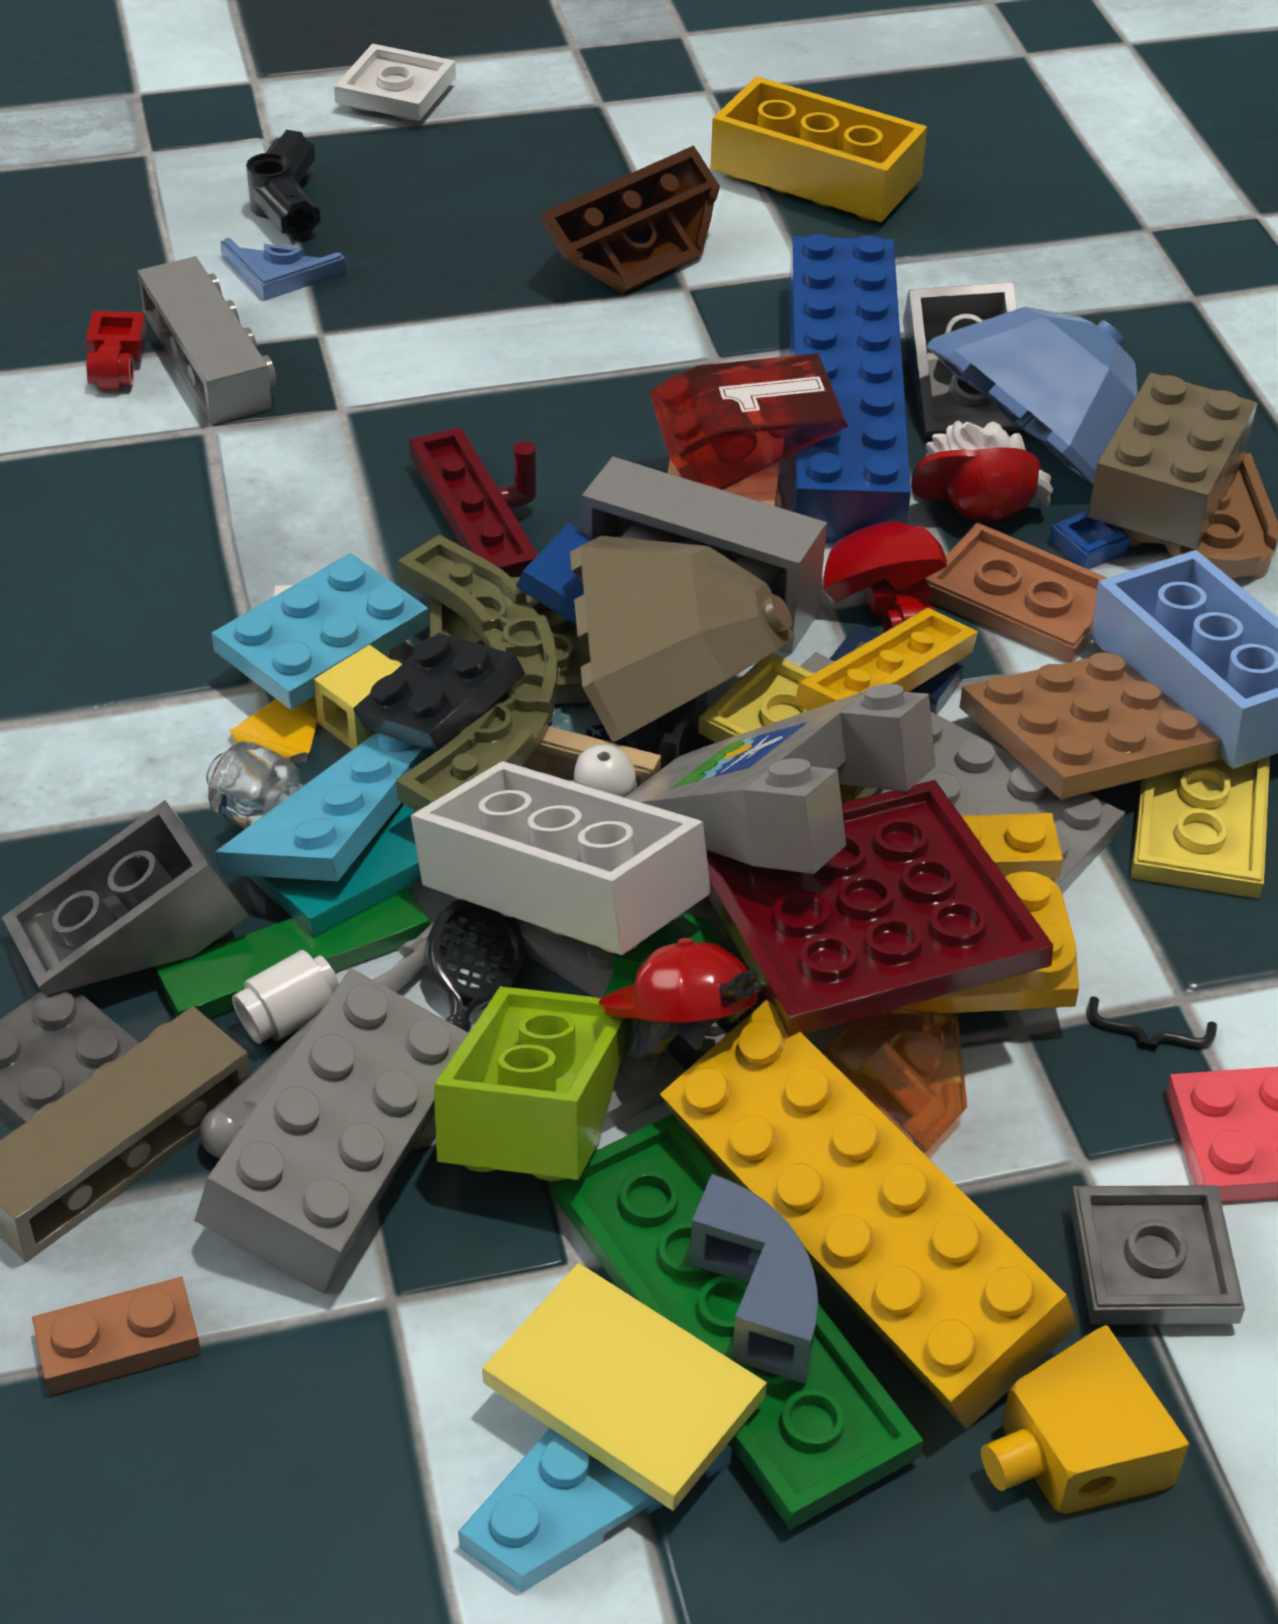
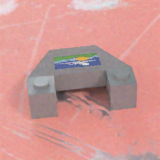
(777, 788)

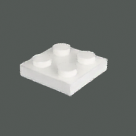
(395, 82)

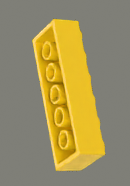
(873, 1214)

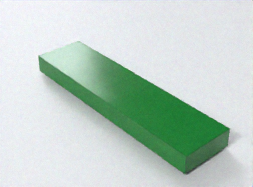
(220, 971)

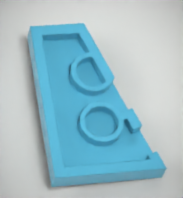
(553, 1511)

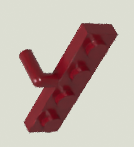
(471, 500)

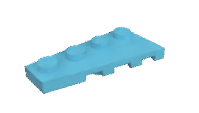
(328, 819)

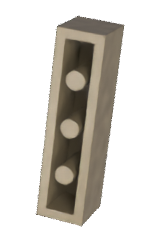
(113, 1129)

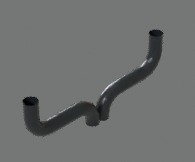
(1140, 1034)

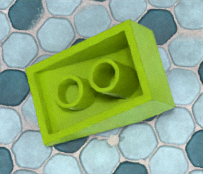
(530, 1085)

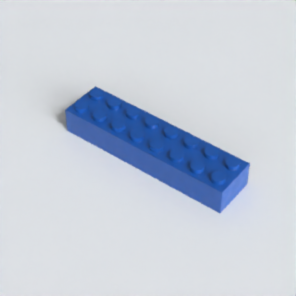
(849, 315)

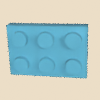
(317, 627)

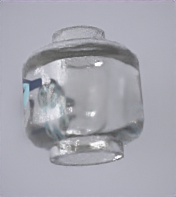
(249, 782)

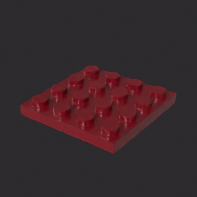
(885, 922)

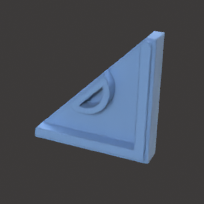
(280, 268)

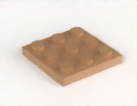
(1088, 724)

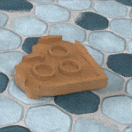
(1241, 532)

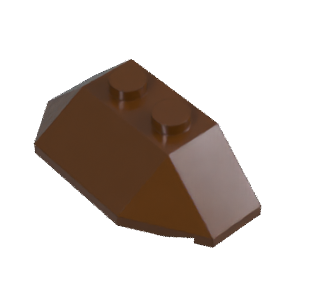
(638, 222)

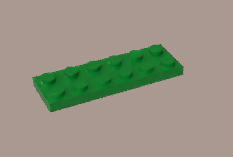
(803, 1440)

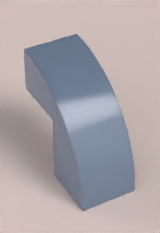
(753, 1243)

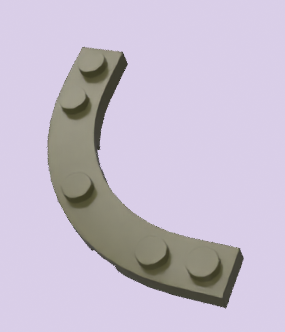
(505, 622)

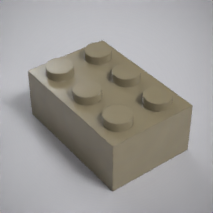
(1172, 460)

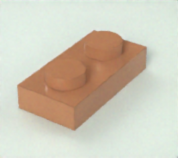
(116, 1335)

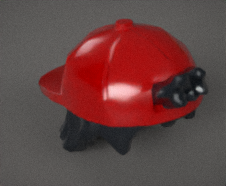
(681, 996)

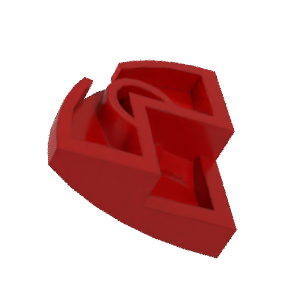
(881, 551)

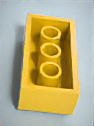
(818, 148)

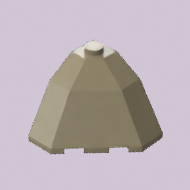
(667, 625)

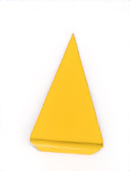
(281, 729)

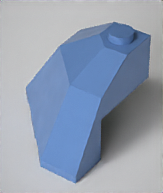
(1049, 378)

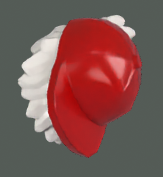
(981, 473)

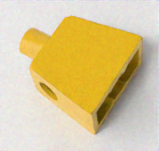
(1086, 1430)

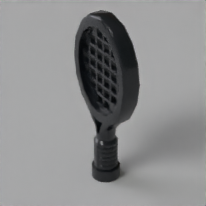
(445, 979)

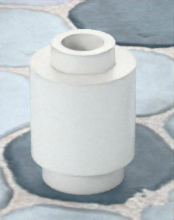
(284, 996)

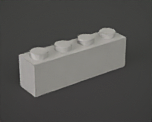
(206, 340)

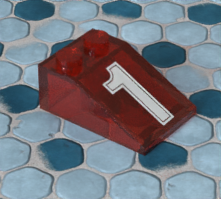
(745, 415)

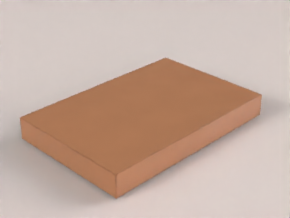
(1019, 592)

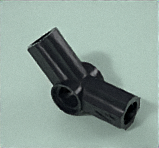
(275, 185)

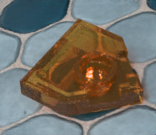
(906, 1068)

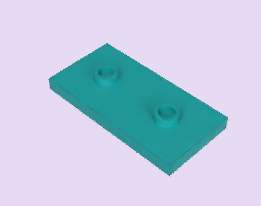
(377, 873)

